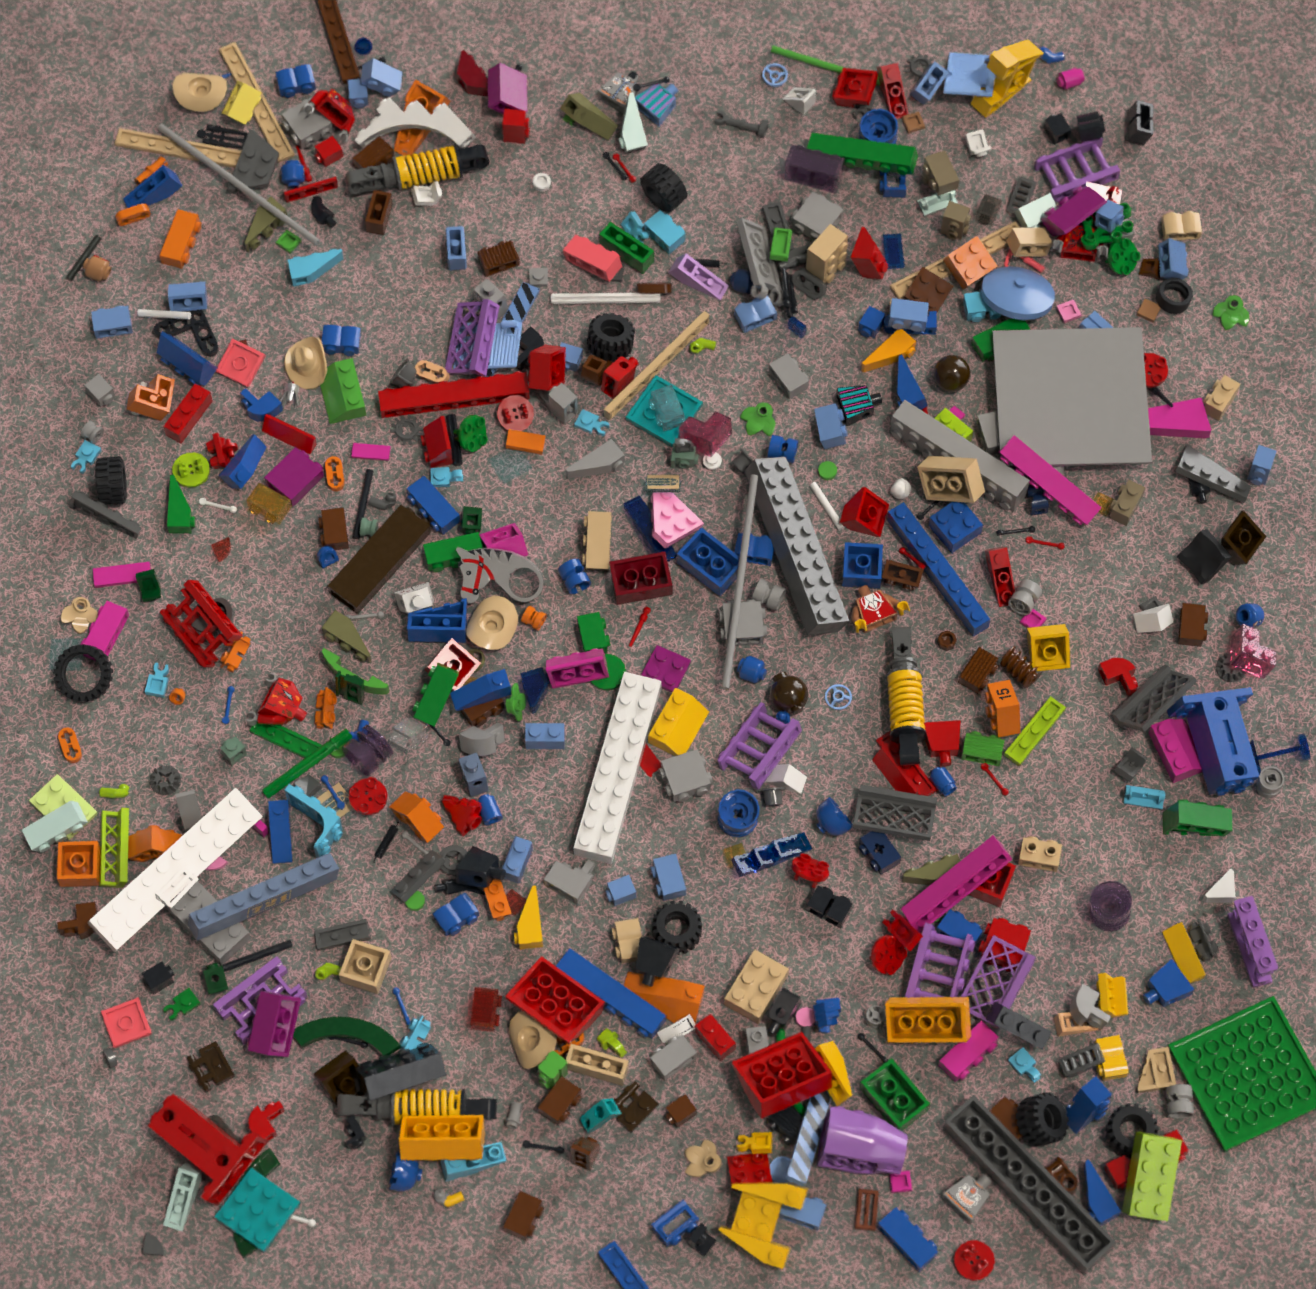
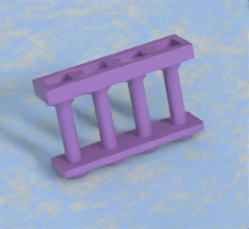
(1060, 156)
(768, 760)
(924, 954)

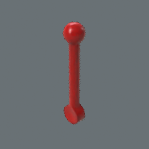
(616, 157)
(1029, 540)
(902, 550)
(1004, 791)

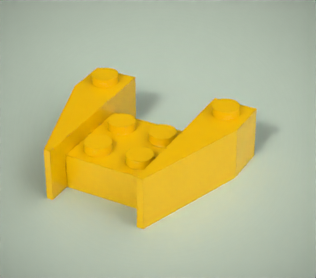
(1012, 68)
(758, 1218)

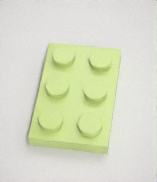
(55, 795)

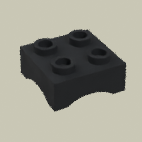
(1204, 556)

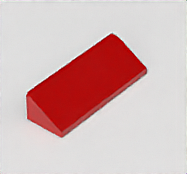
(310, 189)
(289, 434)
(893, 772)

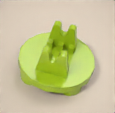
(182, 471)

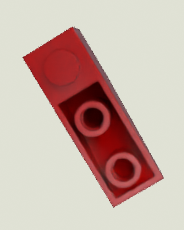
(892, 89)
(1000, 574)

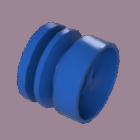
(879, 124)
(734, 803)

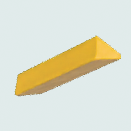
(1184, 952)

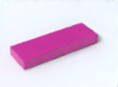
(118, 574)

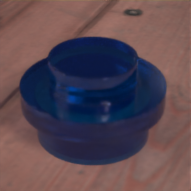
(363, 46)

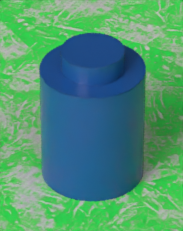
(490, 811)

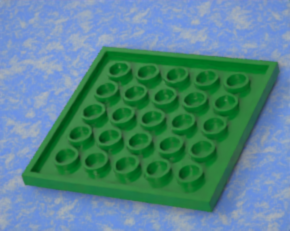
(1247, 1073)

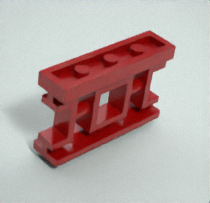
(210, 613)

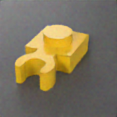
(759, 1143)

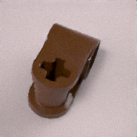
(1062, 1174)

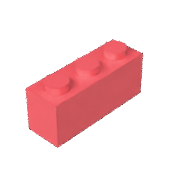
(592, 257)

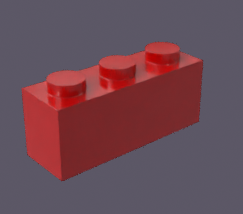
(188, 413)

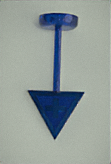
(1302, 747)

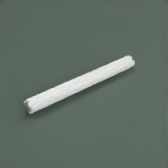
(596, 298)

